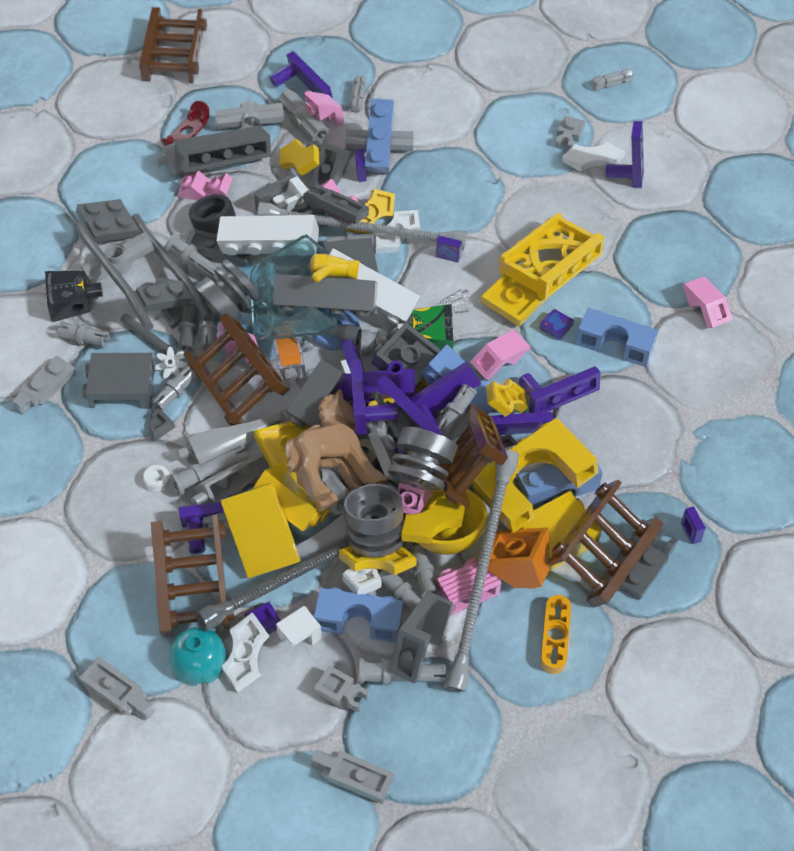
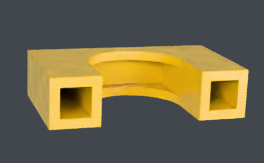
(550, 445)

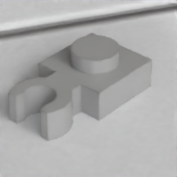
(569, 131)
(337, 686)

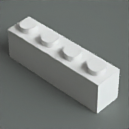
(263, 233)
(391, 299)

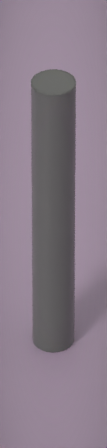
(147, 335)

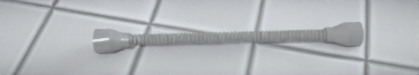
(269, 209)
(457, 675)

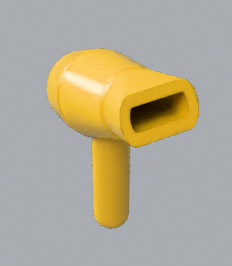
(332, 266)

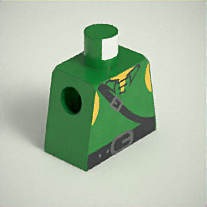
(434, 324)

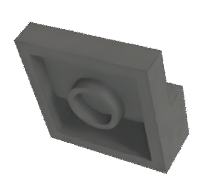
(407, 347)

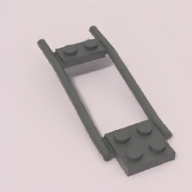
(112, 221)

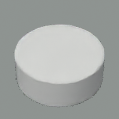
(156, 478)

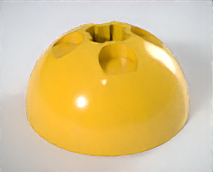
(458, 539)

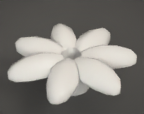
(176, 363)

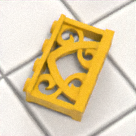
(582, 246)

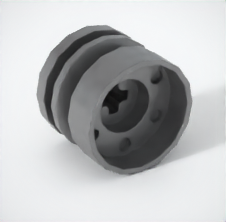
(228, 291)
(424, 454)
(374, 520)

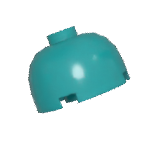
(197, 656)

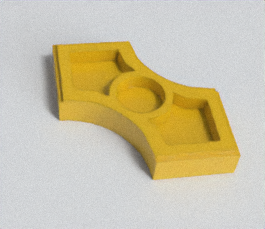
(298, 156)
(380, 206)
(506, 397)
(425, 525)
(393, 563)

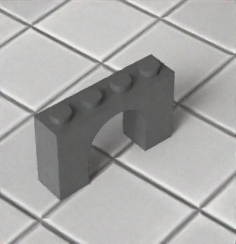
(321, 383)

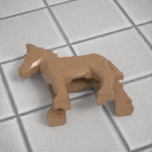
(330, 448)

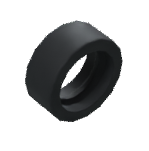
(208, 206)

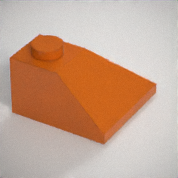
(521, 557)

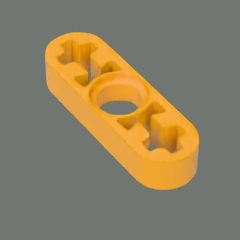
(549, 643)

